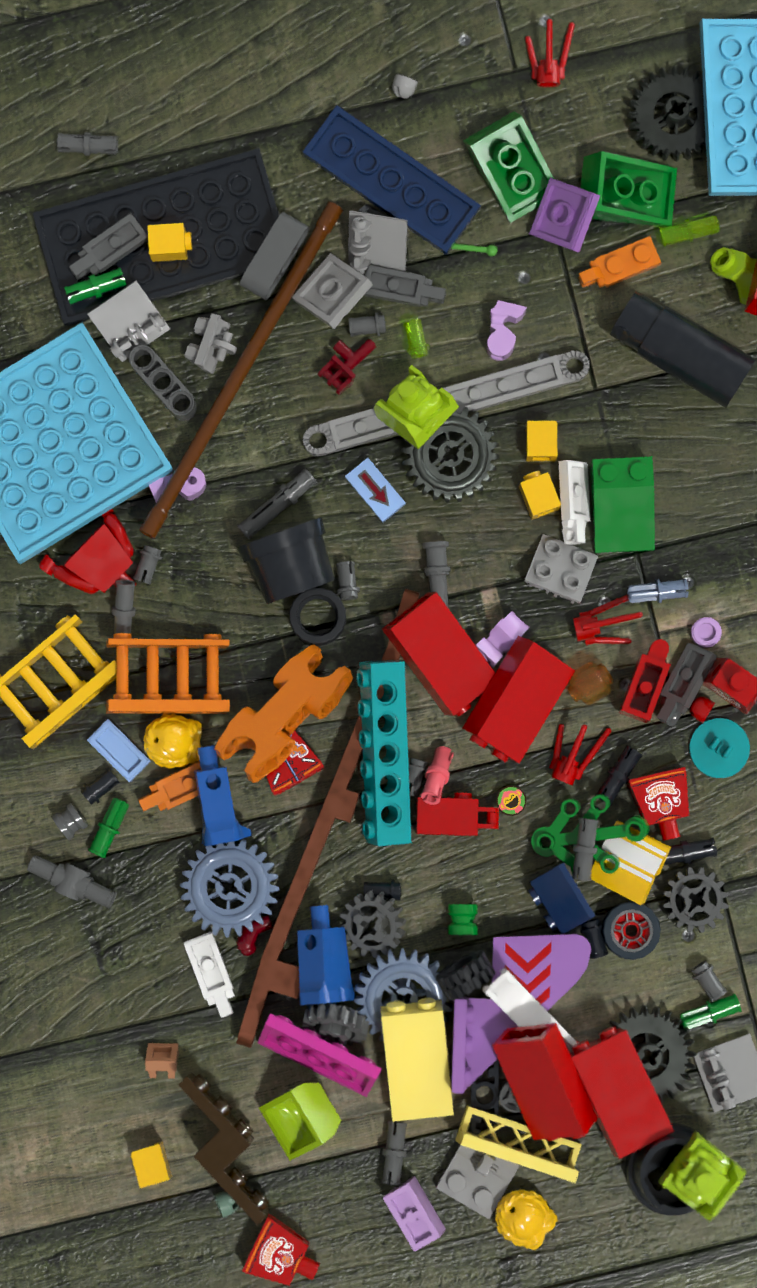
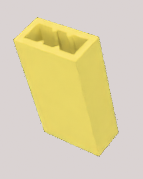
(417, 1059)

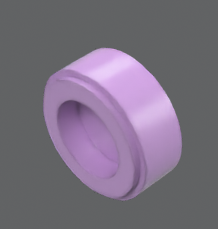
(706, 632)

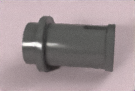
(367, 325)
(148, 562)
(347, 581)
(416, 772)
(708, 980)

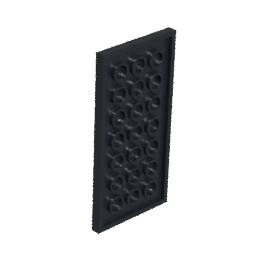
(219, 202)

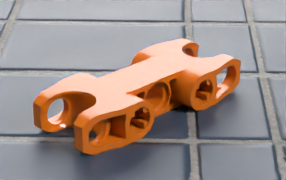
(272, 725)

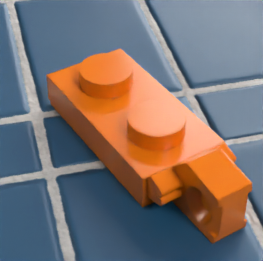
(621, 264)
(172, 789)

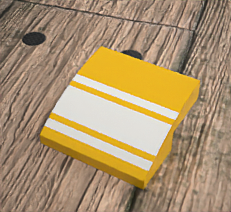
(638, 865)

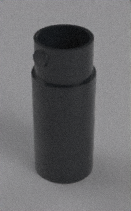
(682, 348)

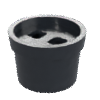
(289, 560)
(648, 1158)

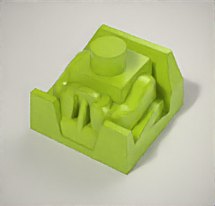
(416, 408)
(301, 1119)
(703, 1176)

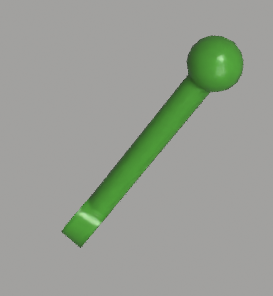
(490, 250)

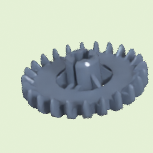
(254, 903)
(384, 976)

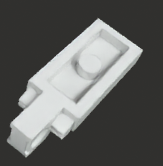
(574, 500)
(211, 972)

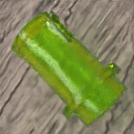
(416, 340)

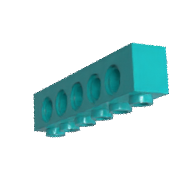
(396, 795)

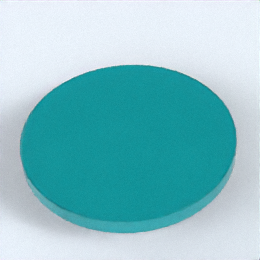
(719, 748)

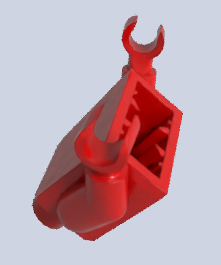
(98, 560)

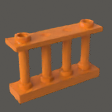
(153, 703)

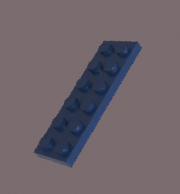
(391, 179)

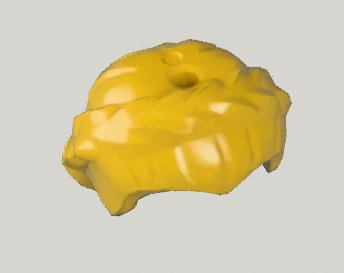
(176, 740)
(529, 1221)

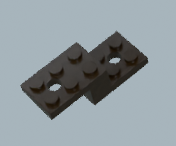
(225, 1147)

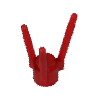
(548, 72)
(588, 626)
(566, 768)

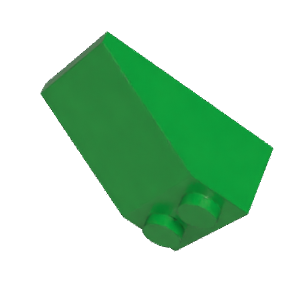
(510, 165)
(630, 189)
(623, 504)

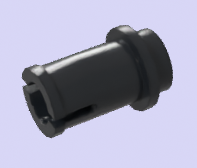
(99, 786)
(391, 889)
(593, 933)

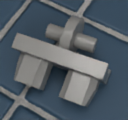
(214, 343)

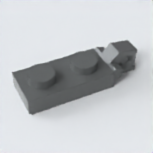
(109, 247)
(402, 287)
(684, 683)

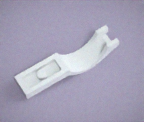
(522, 1005)

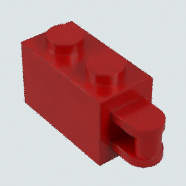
(646, 682)
(454, 816)

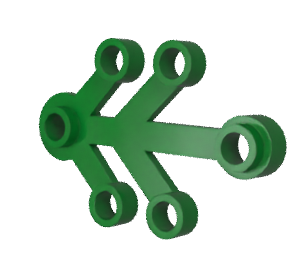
(559, 839)

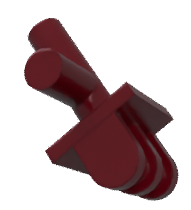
(344, 369)

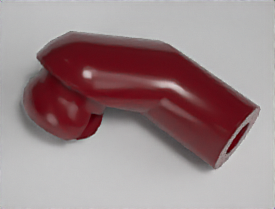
(246, 942)

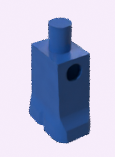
(216, 801)
(323, 961)

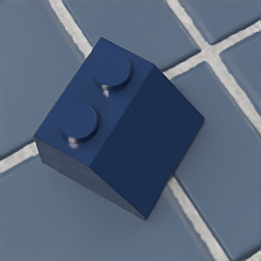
(560, 899)

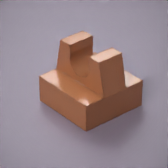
(161, 1058)

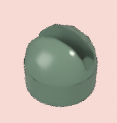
(225, 1204)

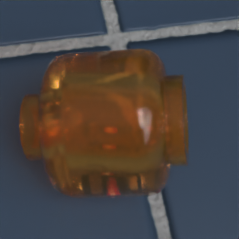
(590, 683)

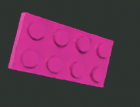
(318, 1055)

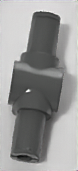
(72, 881)

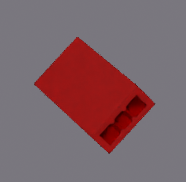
(440, 654)
(518, 700)
(545, 1082)
(620, 1092)

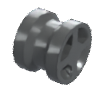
(70, 821)
(510, 1102)

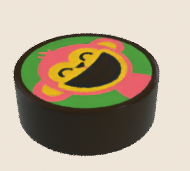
(511, 800)

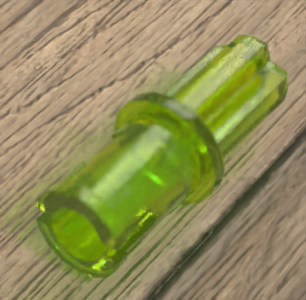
(689, 230)

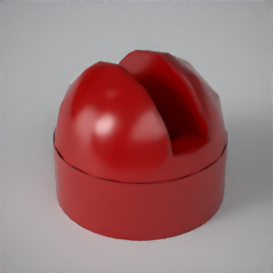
(701, 708)

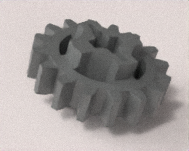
(706, 907)
(383, 933)
(336, 1024)

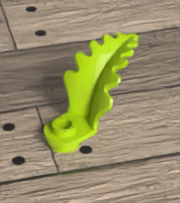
(736, 267)

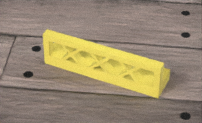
(513, 1154)

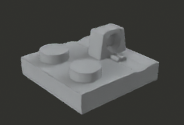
(332, 291)
(477, 1179)

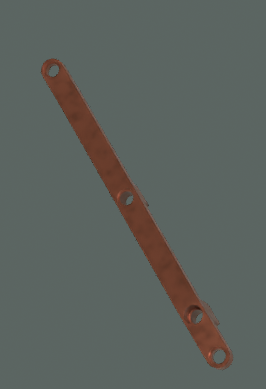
(340, 805)

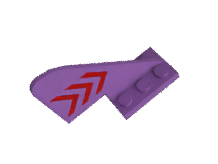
(543, 966)

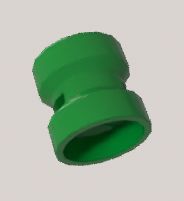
(462, 919)

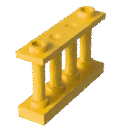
(82, 691)

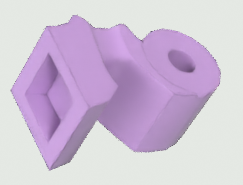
(502, 340)
(192, 488)
(501, 638)

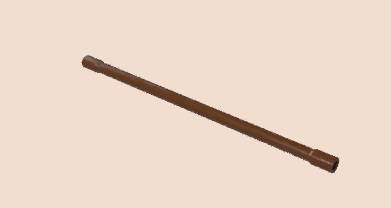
(159, 512)

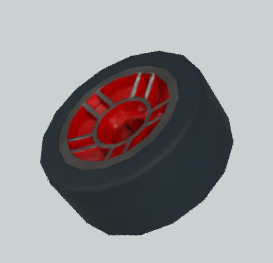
(646, 935)

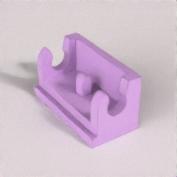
(414, 1214)

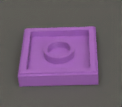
(564, 214)

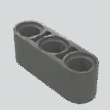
(274, 255)
(159, 369)

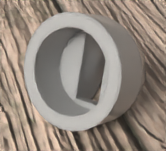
(403, 86)

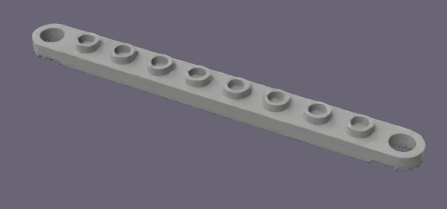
(474, 394)

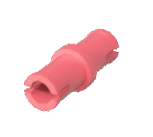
(437, 775)

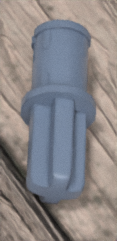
(658, 591)

